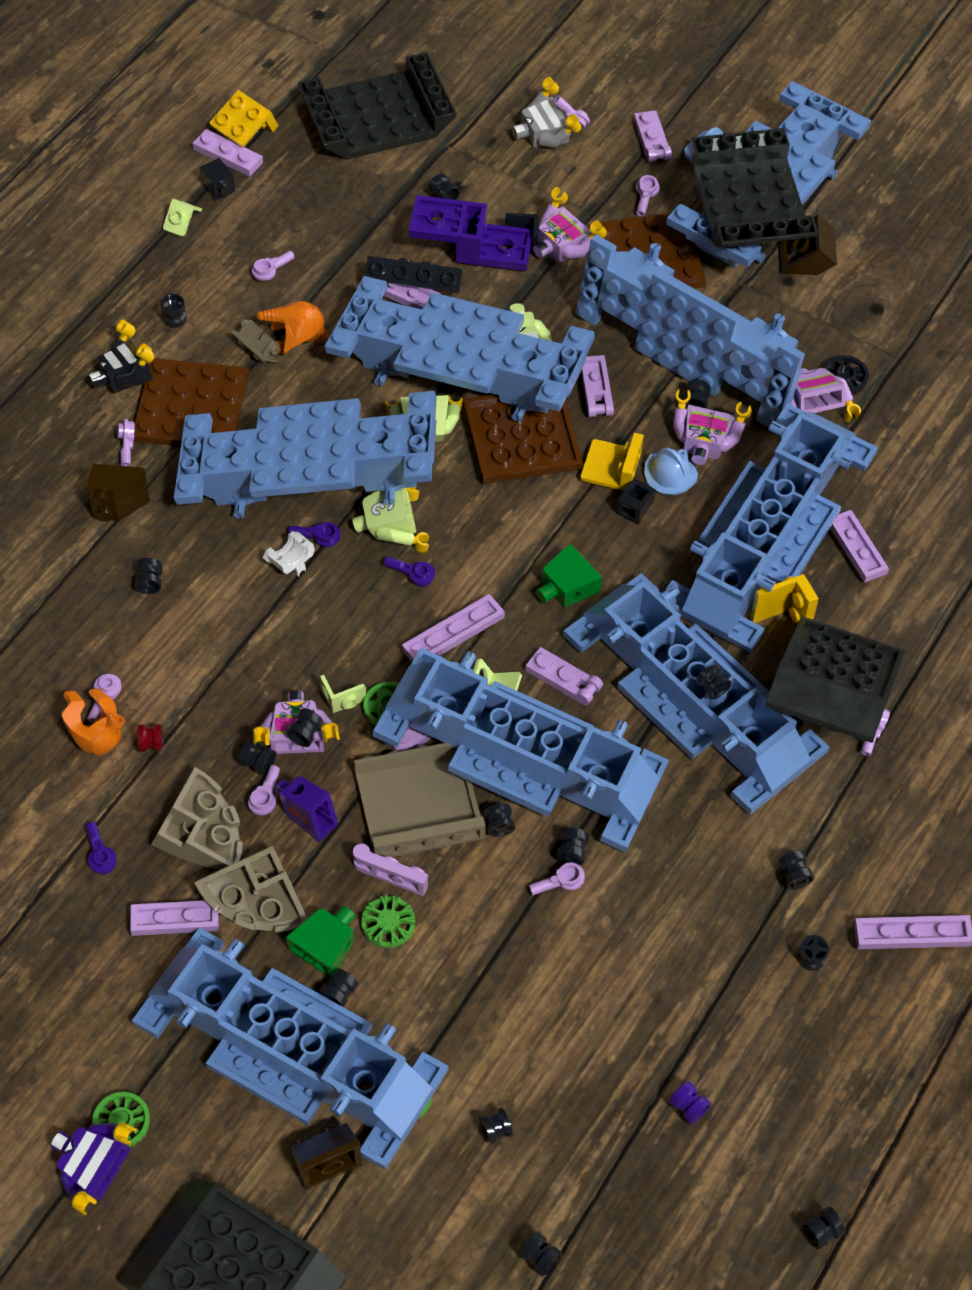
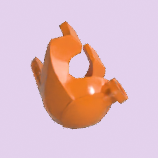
(299, 320)
(101, 735)

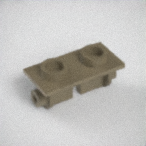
(249, 338)

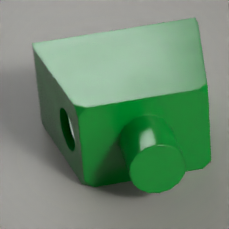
(568, 578)
(323, 939)

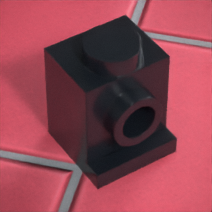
(635, 501)

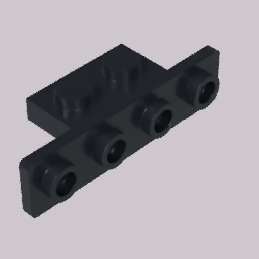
(414, 274)

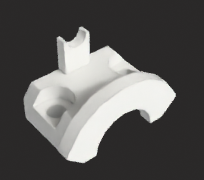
(292, 555)

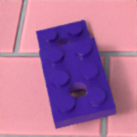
(468, 228)

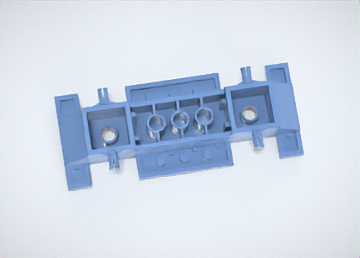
(813, 135)
(690, 329)
(460, 346)
(307, 451)
(768, 524)
(666, 690)
(523, 744)
(292, 1044)

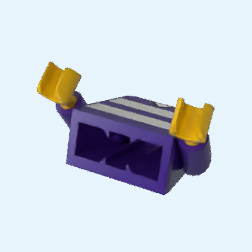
(91, 1160)

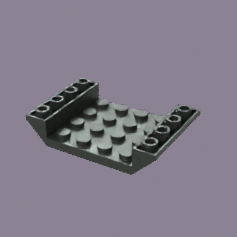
(380, 110)
(749, 188)
(835, 679)
(226, 1245)

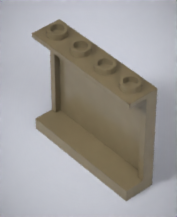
(416, 802)

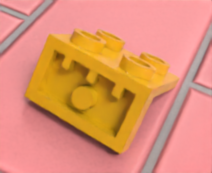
(242, 119)
(612, 463)
(790, 595)

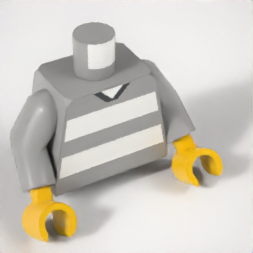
(544, 122)

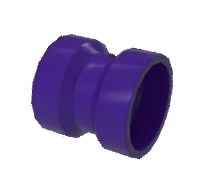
(690, 1103)

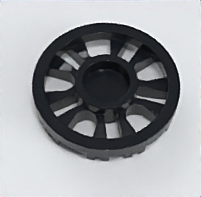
(848, 372)

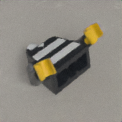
(125, 363)

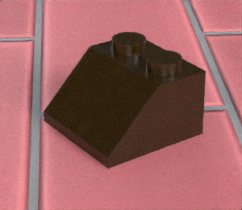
(810, 254)
(116, 491)
(326, 1155)

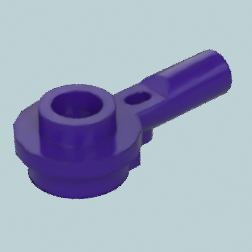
(325, 534)
(420, 573)
(101, 859)

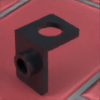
(523, 221)

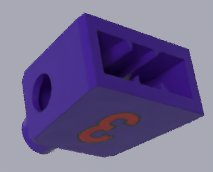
(308, 806)

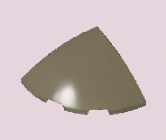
(201, 825)
(254, 894)

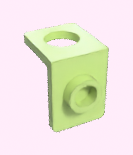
(179, 217)
(509, 679)
(342, 700)

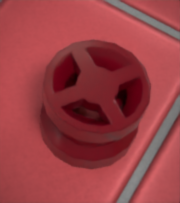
(150, 737)

